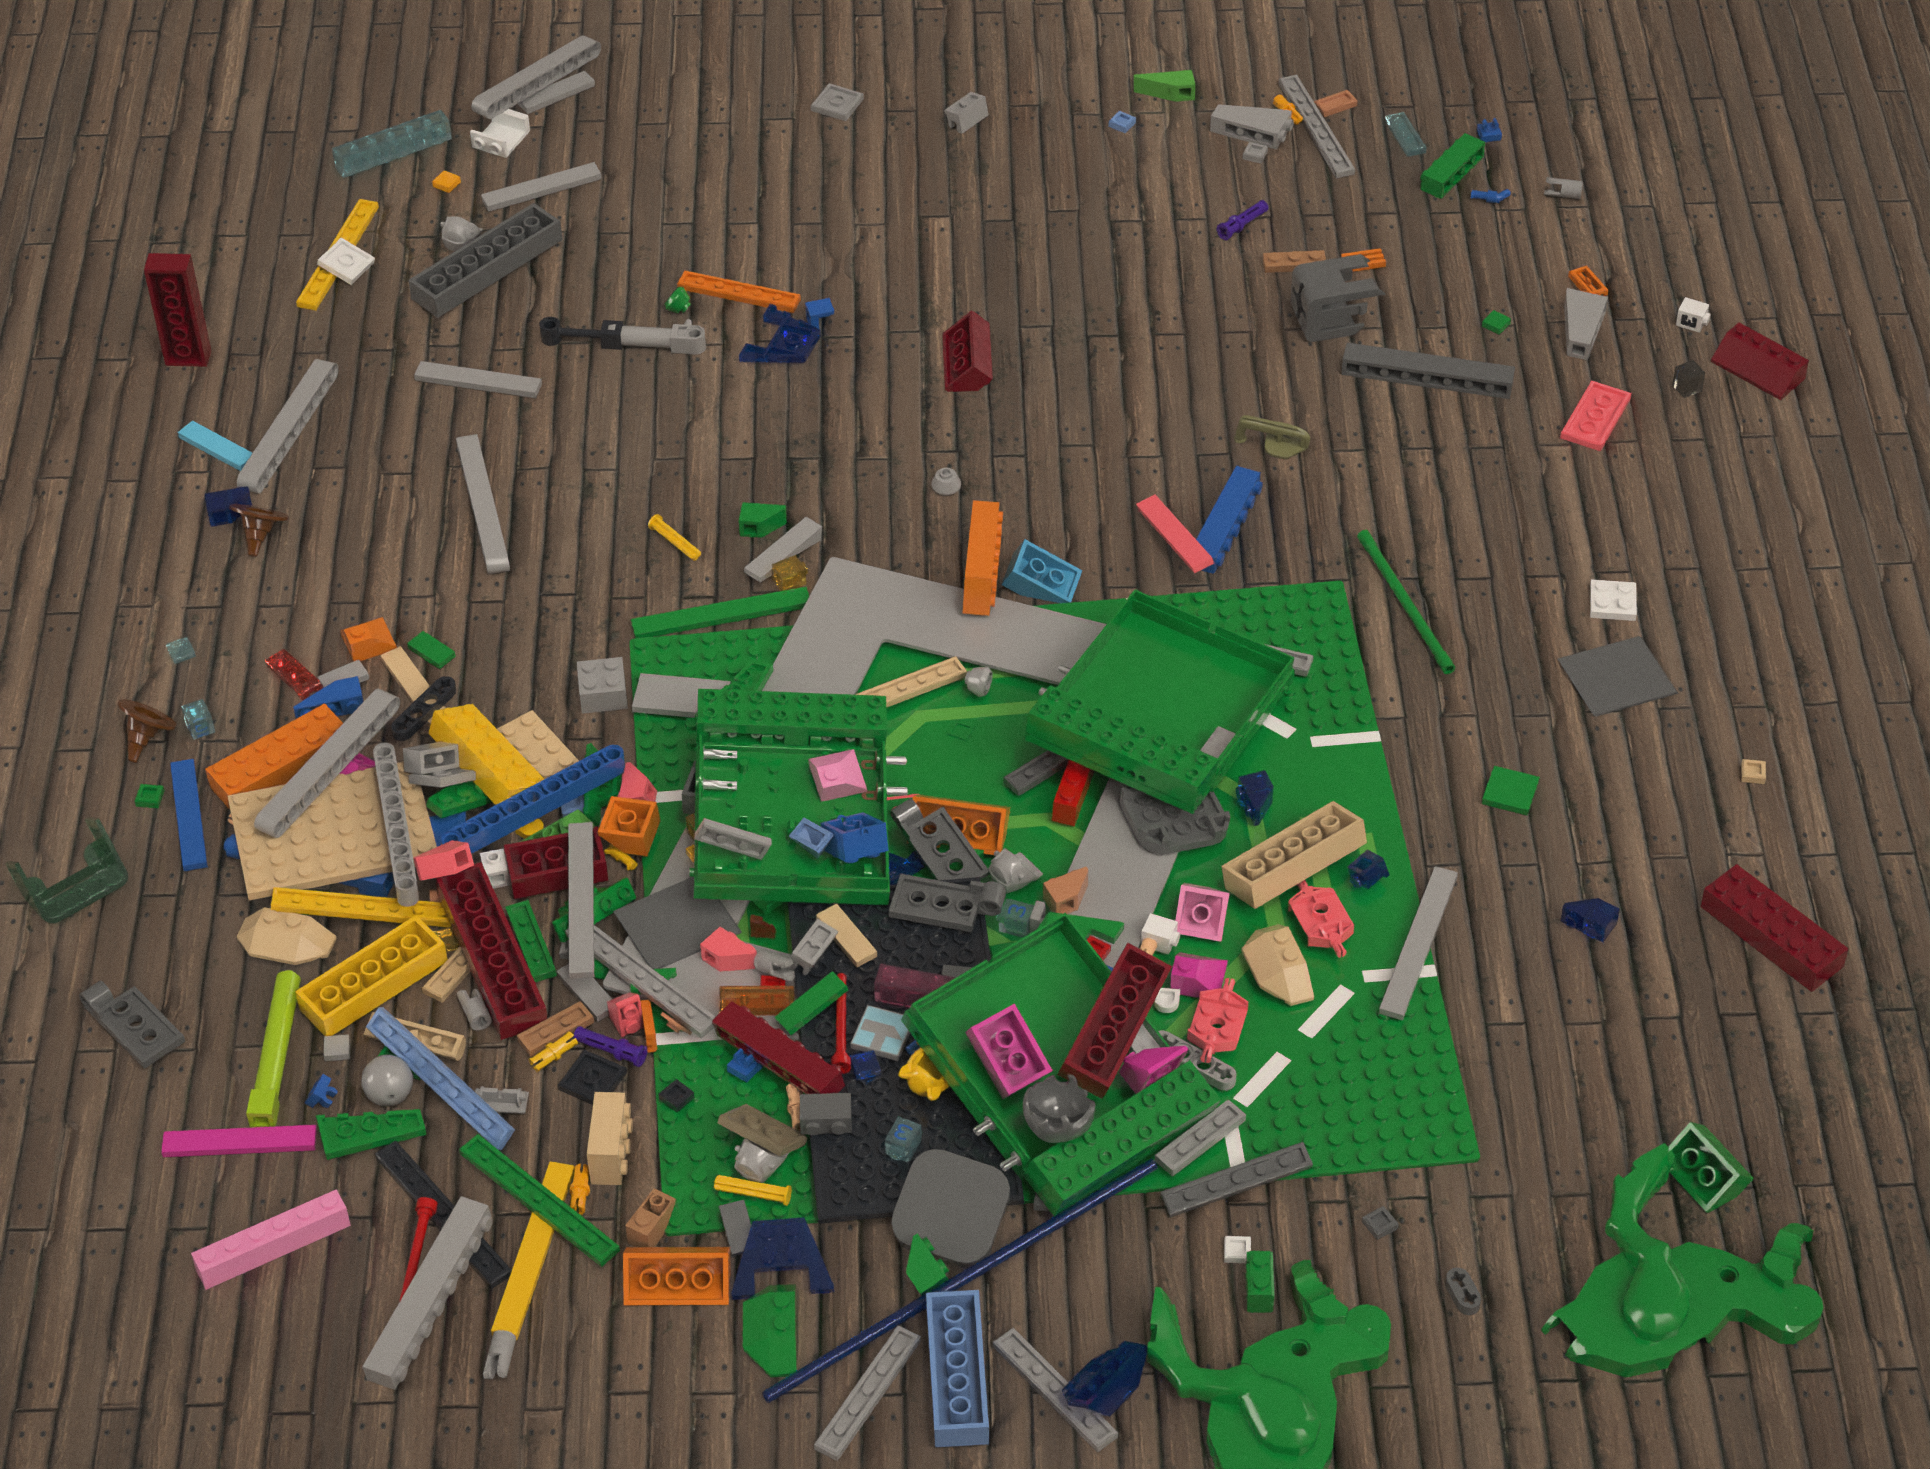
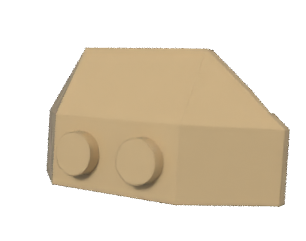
(285, 937)
(1278, 964)

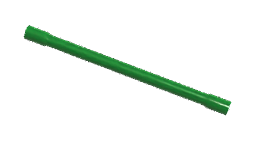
(1440, 655)

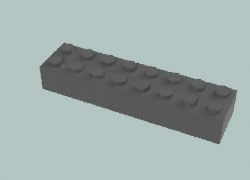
(485, 260)

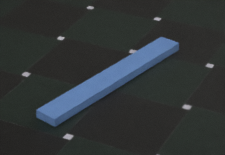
(440, 1078)

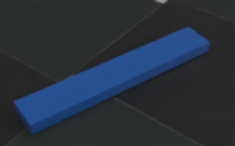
(188, 815)

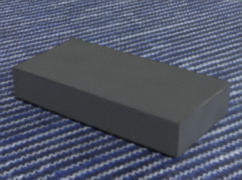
(736, 1225)

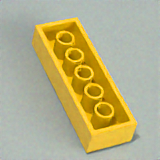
(482, 748)
(371, 976)

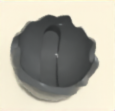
(1058, 1110)

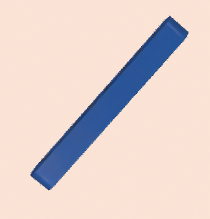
(539, 799)

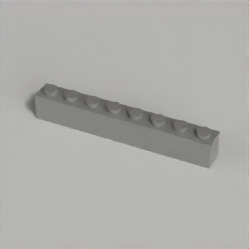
(428, 1293)

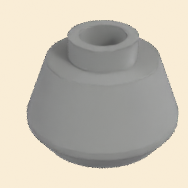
(946, 482)
(979, 680)

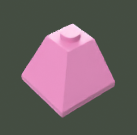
(837, 775)
(1201, 911)

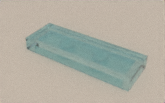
(1405, 134)

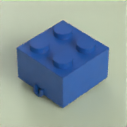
(856, 837)

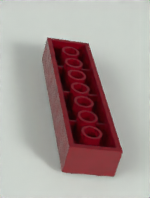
(491, 951)

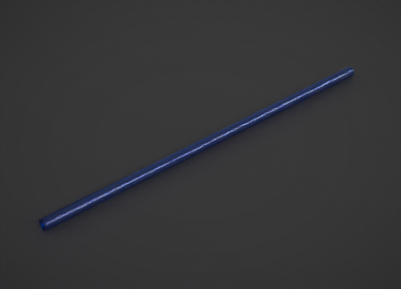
(959, 1281)

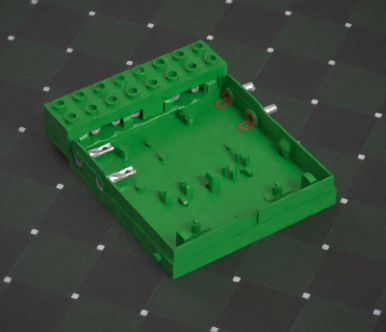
(759, 780)

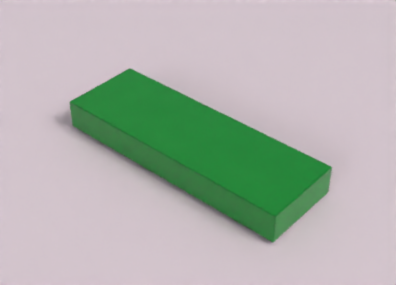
(811, 1003)

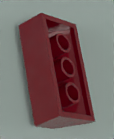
(967, 354)
(1760, 361)

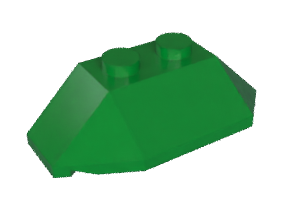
(771, 1329)

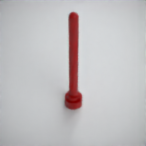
(840, 1057)
(425, 1209)

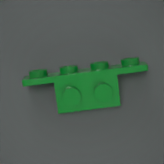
(601, 795)
(605, 902)

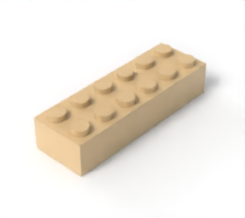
(1294, 854)

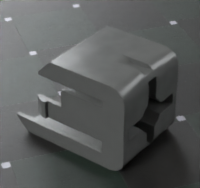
(1321, 294)

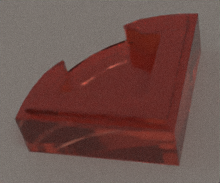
(760, 928)

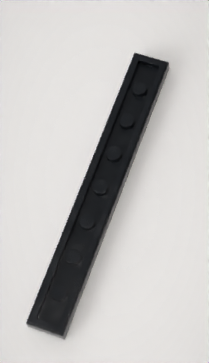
(417, 1185)

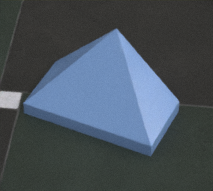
(811, 837)

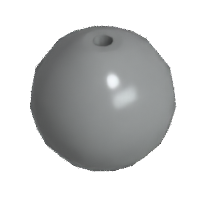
(387, 1080)

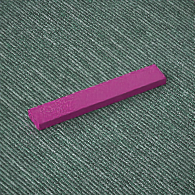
(239, 1141)

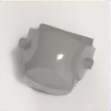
(458, 232)
(1012, 870)
(756, 1162)

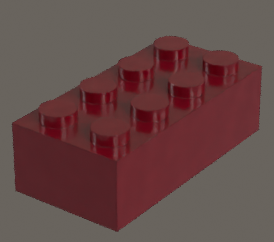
(543, 864)

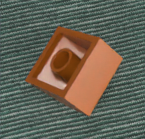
(630, 824)

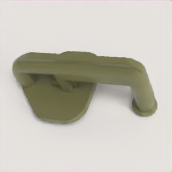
(1281, 438)

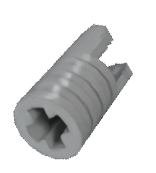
(1569, 188)
(774, 964)
(475, 1009)
(499, 1354)

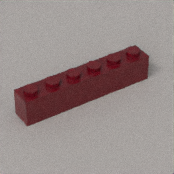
(776, 1051)

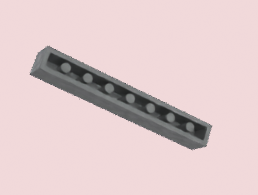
(1428, 370)

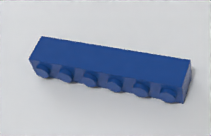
(1228, 514)

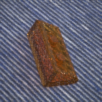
(758, 999)

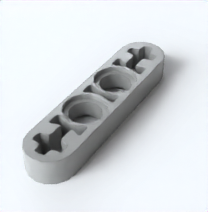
(1210, 1075)

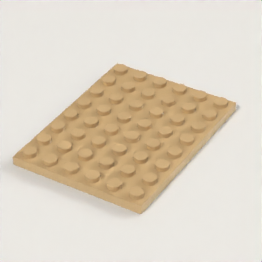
(332, 840)

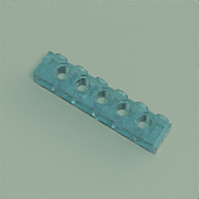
(391, 143)

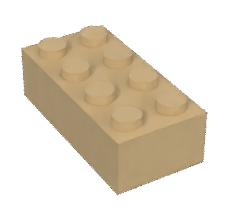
(538, 744)

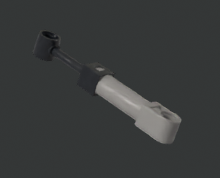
(614, 335)

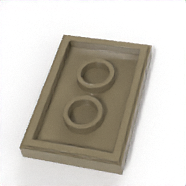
(762, 1130)

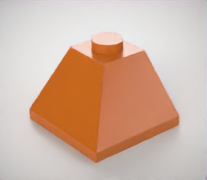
(368, 639)

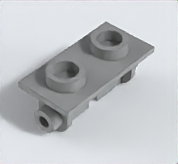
(504, 1101)

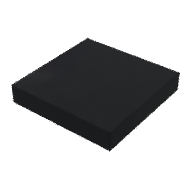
(591, 1075)

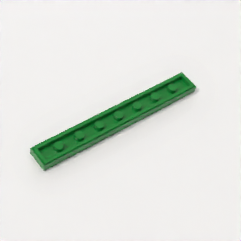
(720, 613)
(539, 1200)

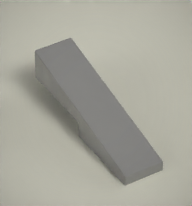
(792, 543)

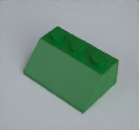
(1707, 1168)

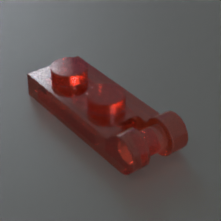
(293, 674)

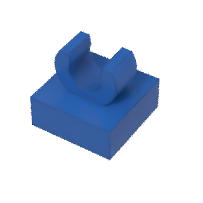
(1489, 131)
(743, 1066)
(319, 1092)

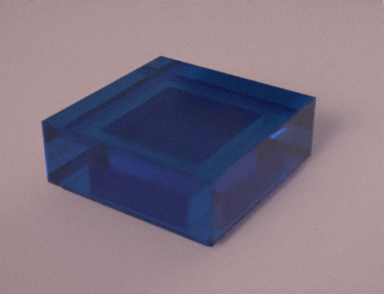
(865, 1065)

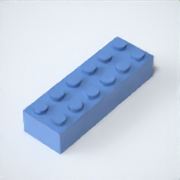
(957, 1368)

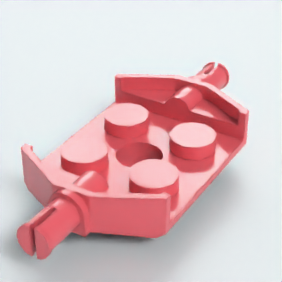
(1326, 928)
(1221, 1008)

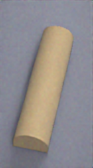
(438, 1041)

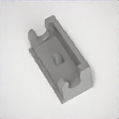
(967, 112)
(812, 946)

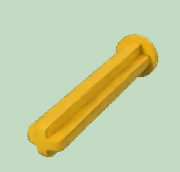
(657, 523)
(753, 1189)

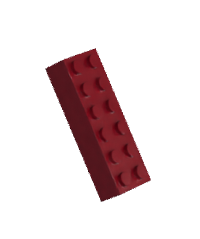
(177, 309)
(1774, 927)
(1115, 1020)

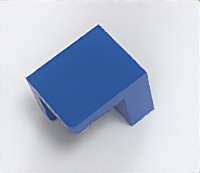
(818, 309)

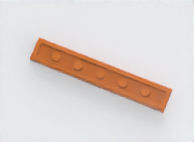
(739, 291)

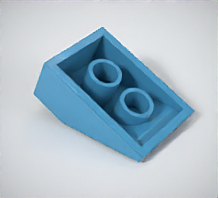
(1041, 574)

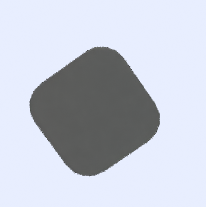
(1170, 829)
(953, 1205)

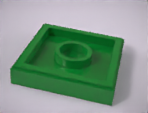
(1510, 790)

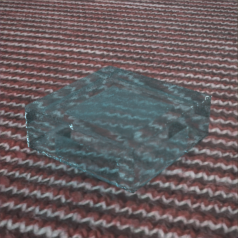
(180, 650)

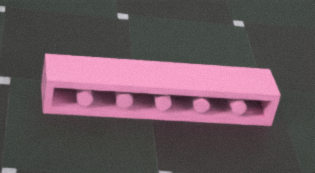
(270, 1239)

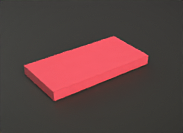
(1595, 415)

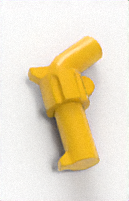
(619, 856)

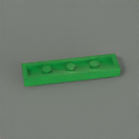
(531, 940)

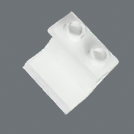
(502, 133)

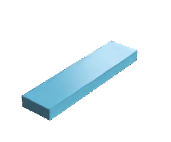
(215, 445)

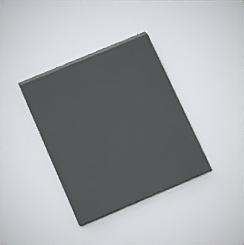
(1617, 676)
(673, 923)

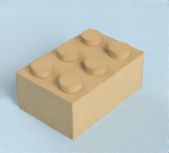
(609, 1138)

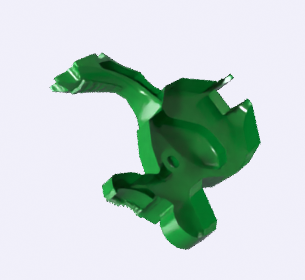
(1664, 1299)
(1275, 1404)

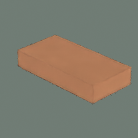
(1336, 103)

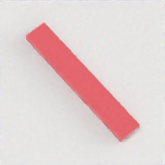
(1175, 533)

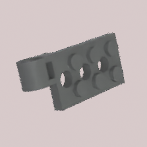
(911, 824)
(981, 897)
(102, 1006)

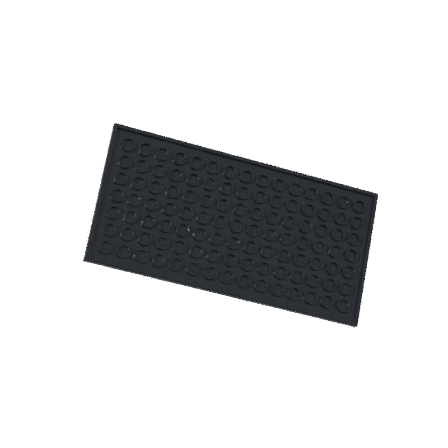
(851, 1169)

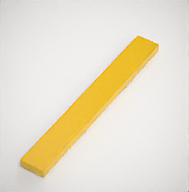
(351, 231)
(356, 906)
(531, 1256)

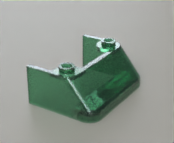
(101, 877)

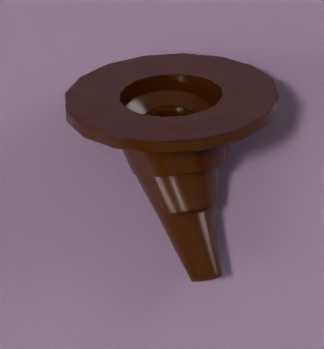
(257, 524)
(142, 725)

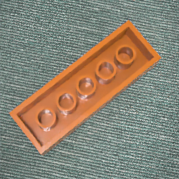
(982, 558)
(273, 757)

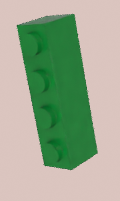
(1452, 165)

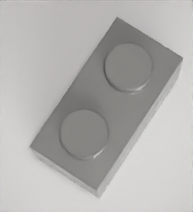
(431, 757)

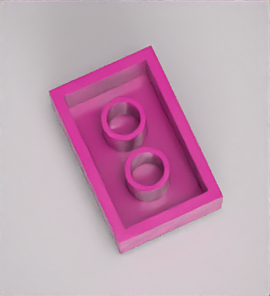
(1008, 1051)

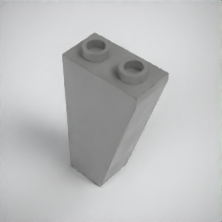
(1252, 124)
(1582, 321)

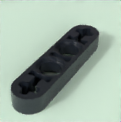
(419, 706)

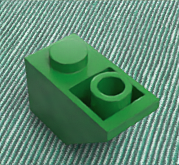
(761, 519)
(922, 1266)

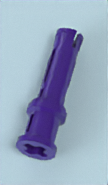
(1236, 223)
(619, 1048)

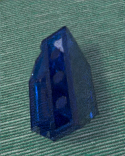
(1107, 1379)

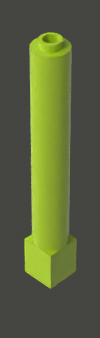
(263, 1099)

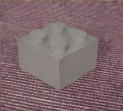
(602, 685)

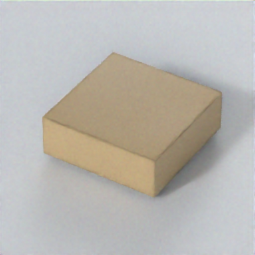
(1753, 771)

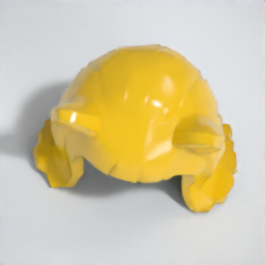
(923, 1076)

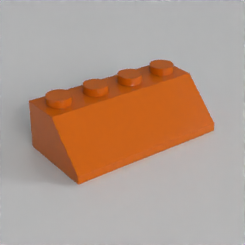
(980, 823)
(676, 1275)

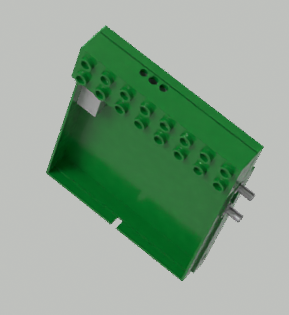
(1161, 701)
(1054, 985)

